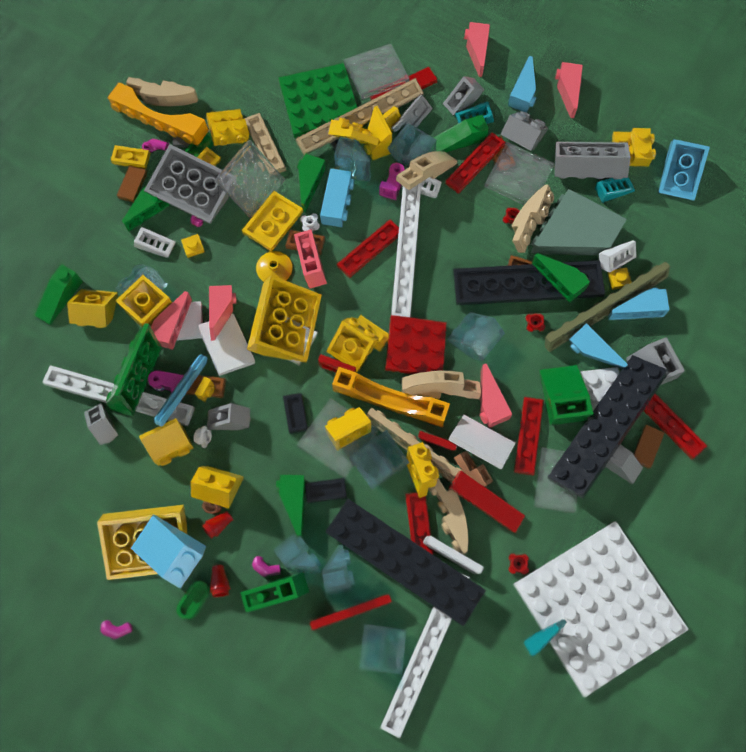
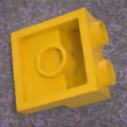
(227, 127)
(352, 131)
(640, 145)
(352, 343)
(421, 469)

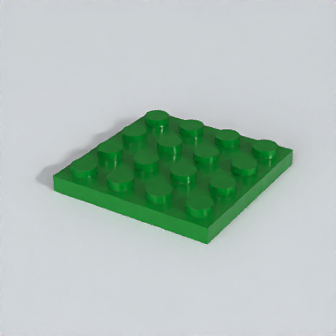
(316, 97)

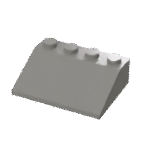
(187, 184)

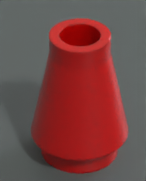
(217, 524)
(219, 582)

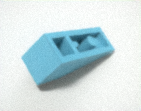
(523, 92)
(648, 304)
(593, 346)

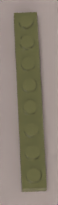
(603, 309)

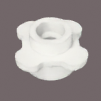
(313, 226)
(202, 436)

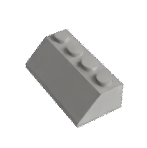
(592, 160)

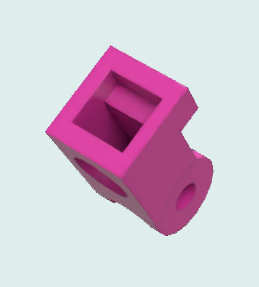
(391, 188)
(164, 380)

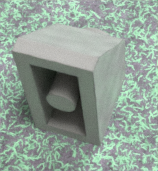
(463, 95)
(228, 417)
(100, 424)
(624, 464)

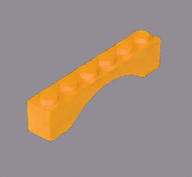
(186, 126)
(414, 406)

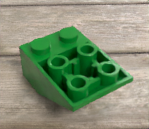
(565, 395)

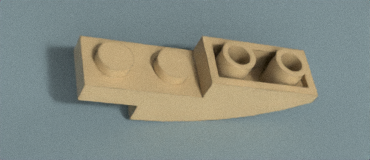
(165, 95)
(425, 166)
(532, 213)
(437, 382)
(455, 521)

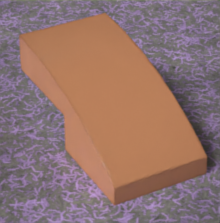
(479, 473)

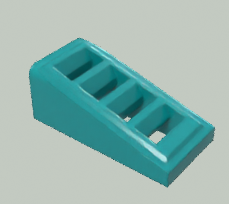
(479, 109)
(606, 196)
(540, 639)

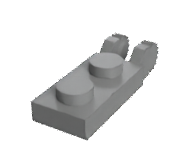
(414, 114)

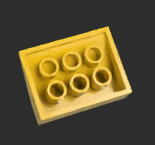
(271, 333)
(120, 531)

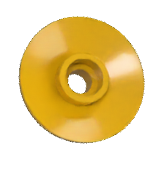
(282, 270)

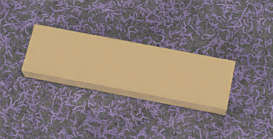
(264, 141)

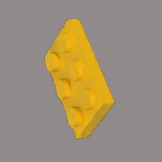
(272, 221)

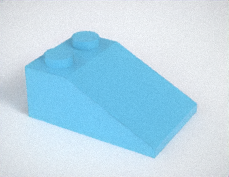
(683, 169)
(168, 550)

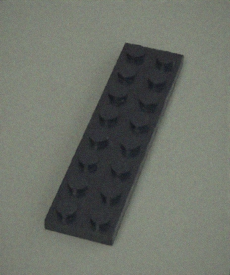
(518, 284)
(607, 426)
(406, 562)

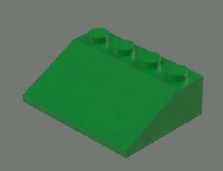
(134, 372)

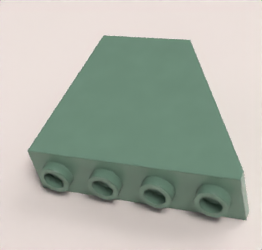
(577, 228)

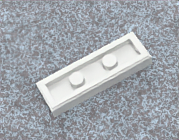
(453, 555)

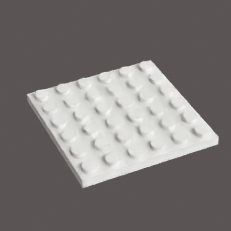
(609, 604)

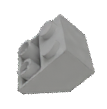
(524, 130)
(663, 355)

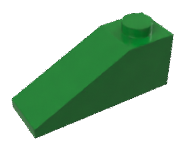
(464, 134)
(310, 174)
(143, 209)
(564, 278)
(57, 293)
(292, 493)
(275, 592)

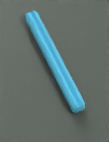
(180, 390)

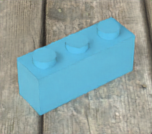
(336, 198)

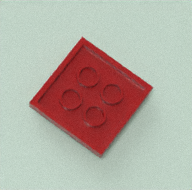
(415, 345)

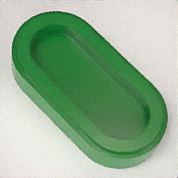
(193, 600)

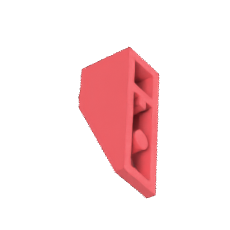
(477, 44)
(569, 85)
(310, 259)
(220, 308)
(170, 321)
(492, 403)

